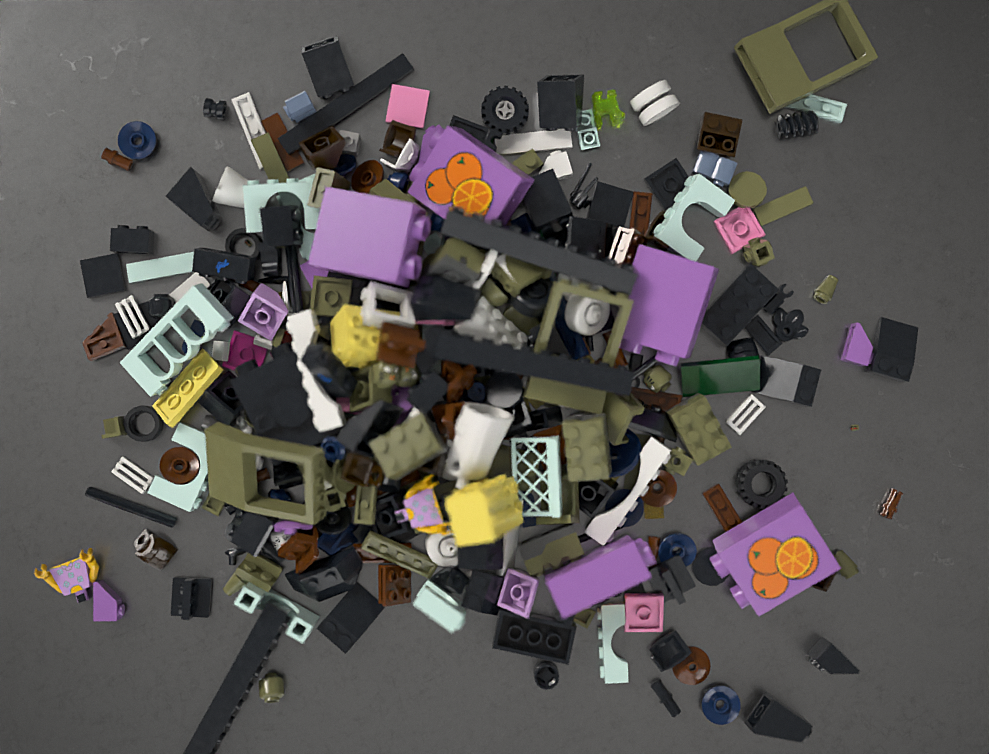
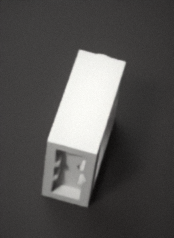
(390, 294)

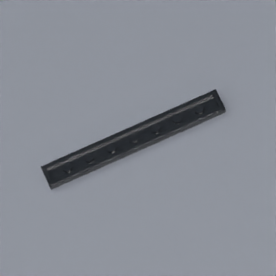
(347, 102)

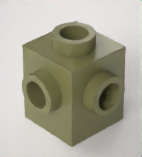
(763, 254)
(682, 464)
(336, 502)

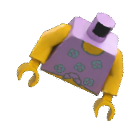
(423, 509)
(72, 575)

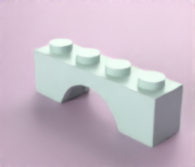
(614, 667)

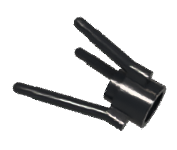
(579, 199)

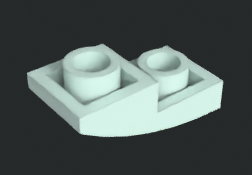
(587, 131)

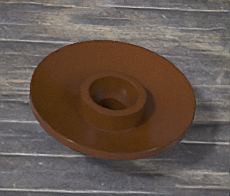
(367, 176)
(179, 456)
(665, 494)
(695, 676)

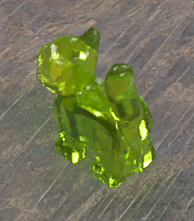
(606, 106)

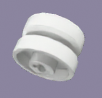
(654, 102)

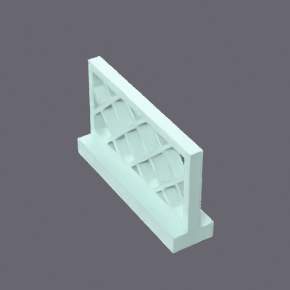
(554, 475)

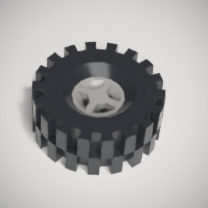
(505, 101)

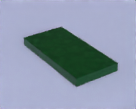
(720, 376)

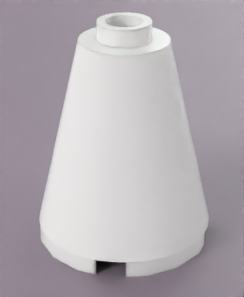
(230, 189)

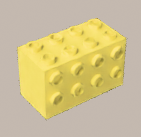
(352, 341)
(485, 510)

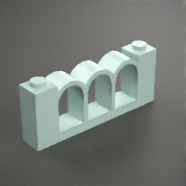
(206, 308)

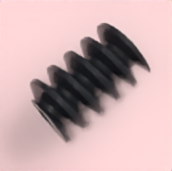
(798, 123)

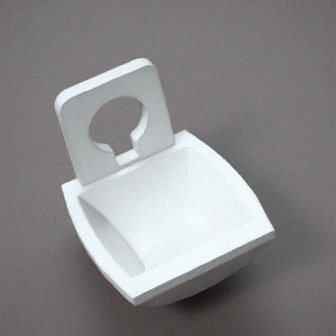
(407, 158)

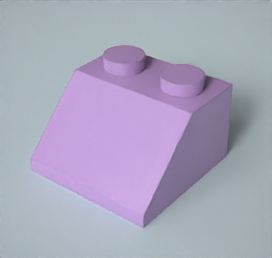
(264, 312)
(518, 592)

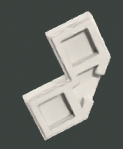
(486, 267)

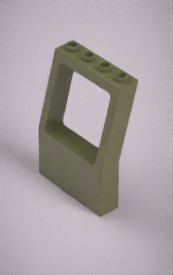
(776, 68)
(568, 394)
(234, 474)

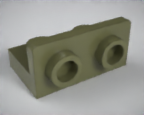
(259, 571)

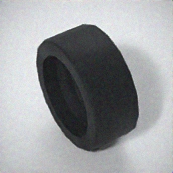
(242, 232)
(128, 423)

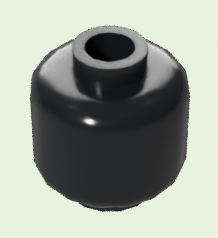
(160, 305)

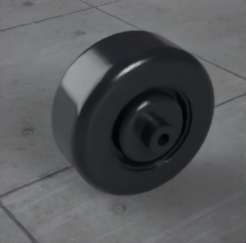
(533, 298)

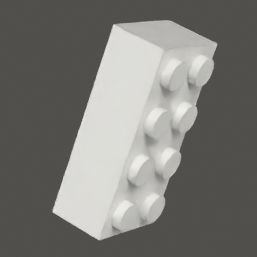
(491, 324)

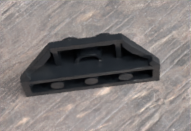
(654, 422)
(328, 576)

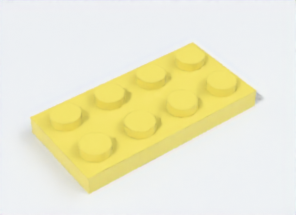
(187, 388)

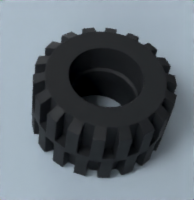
(778, 483)

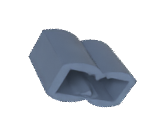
(299, 107)
(714, 168)

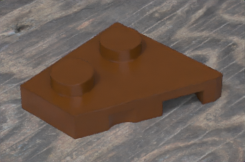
(104, 339)

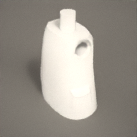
(477, 441)

